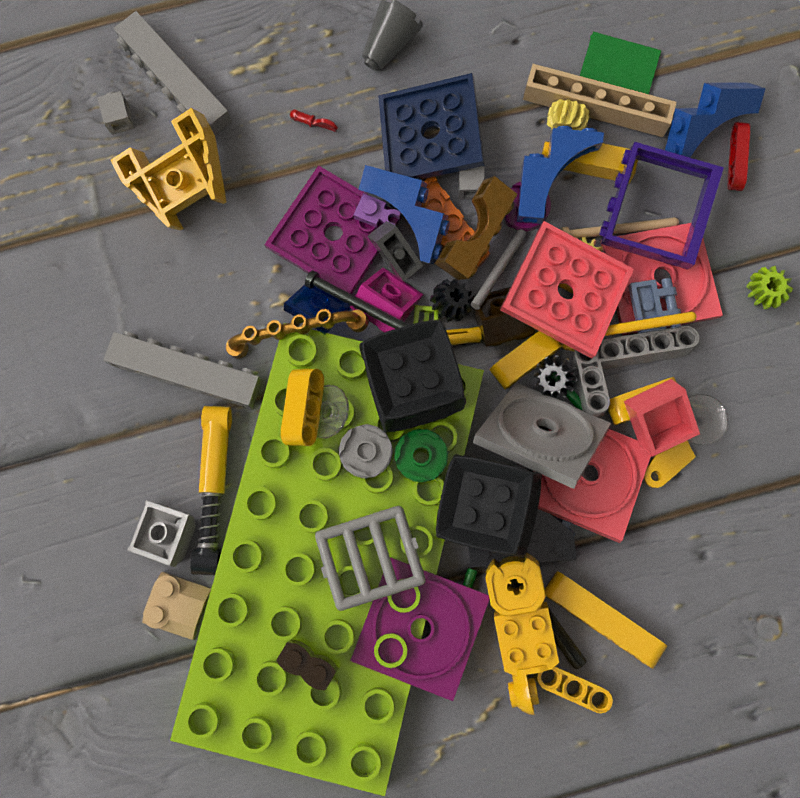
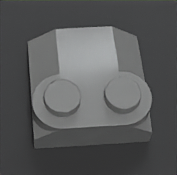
(163, 534)

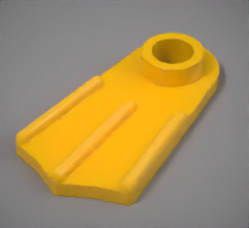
(668, 464)

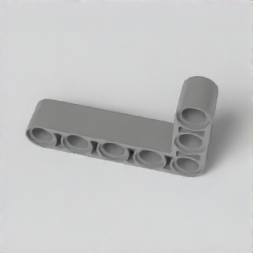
(624, 356)

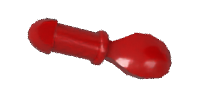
(311, 121)

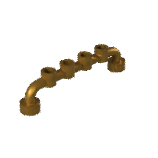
(238, 346)

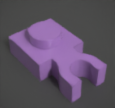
(372, 211)

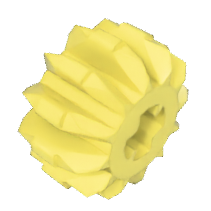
(568, 114)

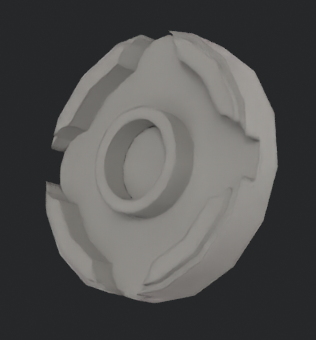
(365, 451)

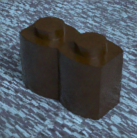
(300, 660)

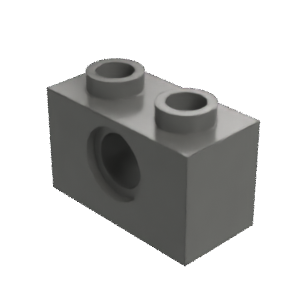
(395, 250)

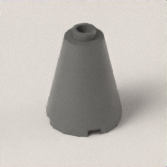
(389, 33)

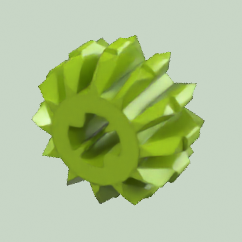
(779, 288)

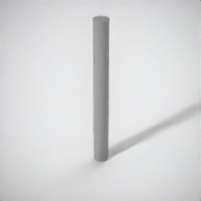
(498, 269)

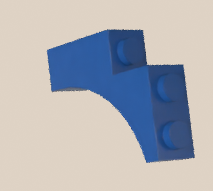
(716, 105)
(540, 172)
(407, 196)

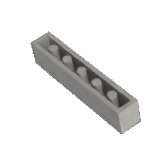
(169, 71)
(183, 370)

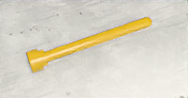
(651, 323)

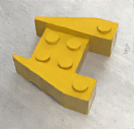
(179, 175)

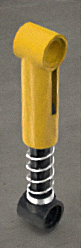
(216, 425)

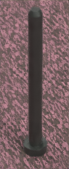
(313, 280)

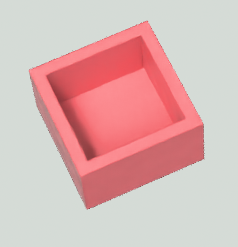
(662, 417)

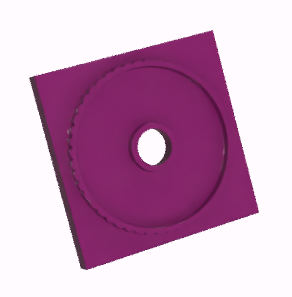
(301, 232)
(430, 662)

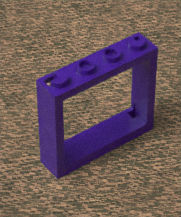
(694, 167)

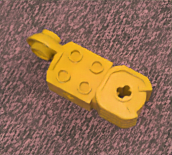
(521, 625)

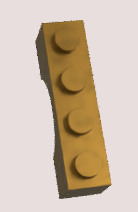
(492, 203)

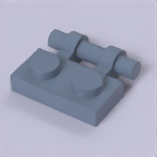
(647, 304)

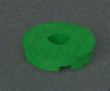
(424, 471)

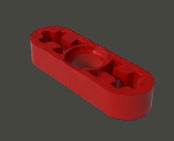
(738, 156)

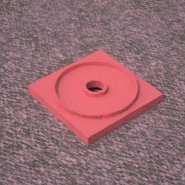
(693, 285)
(596, 286)
(608, 502)

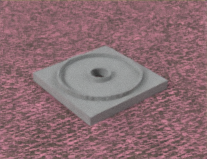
(557, 453)

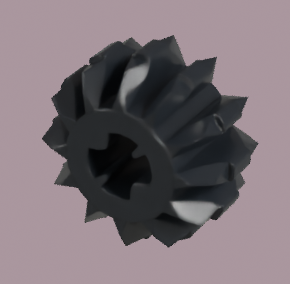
(451, 300)
(562, 369)

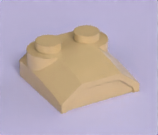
(175, 605)

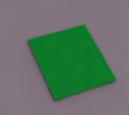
(620, 62)

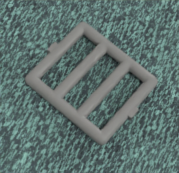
(366, 594)

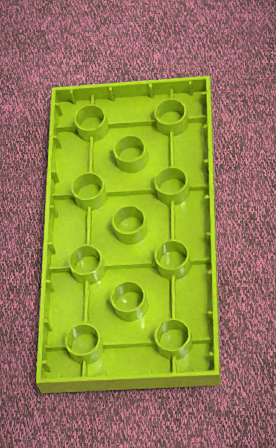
(275, 591)

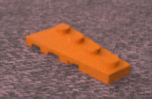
(440, 201)

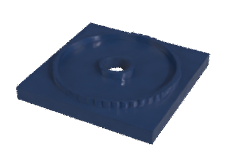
(411, 111)

